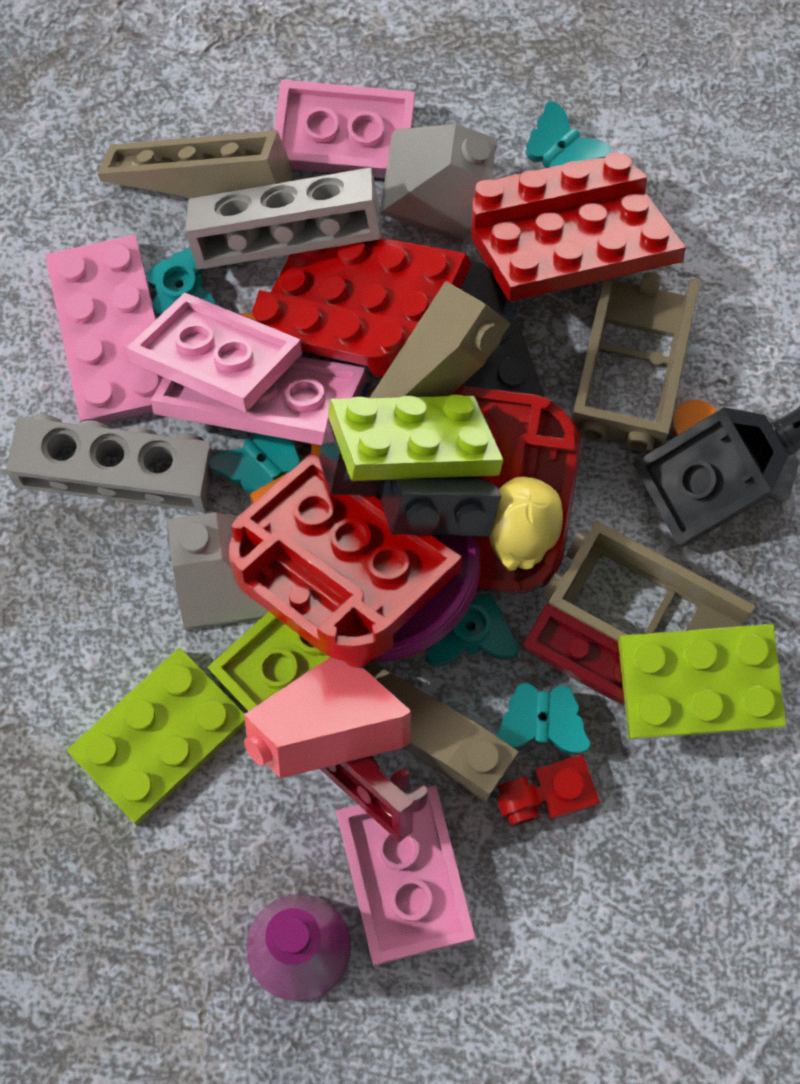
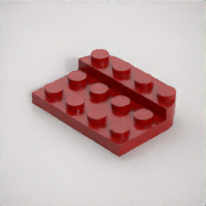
(570, 226)
(358, 297)
(534, 443)
(334, 565)

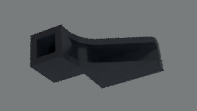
(420, 504)

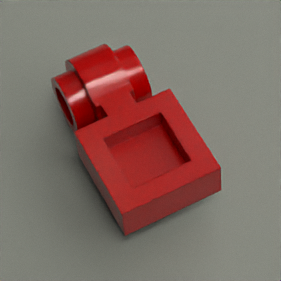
(562, 788)

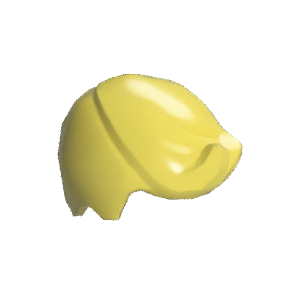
(525, 522)

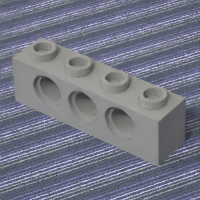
(283, 218)
(39, 440)

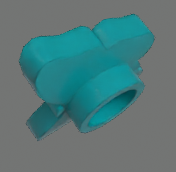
(554, 132)
(171, 274)
(243, 465)
(489, 635)
(561, 729)

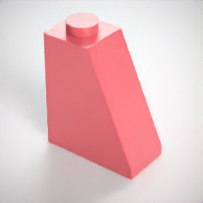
(326, 720)

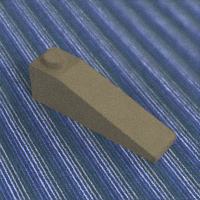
(199, 164)
(444, 347)
(450, 740)

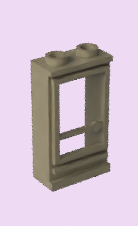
(646, 310)
(715, 605)

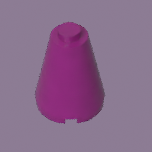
(298, 947)

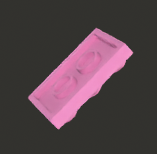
(340, 125)
(215, 351)
(406, 888)

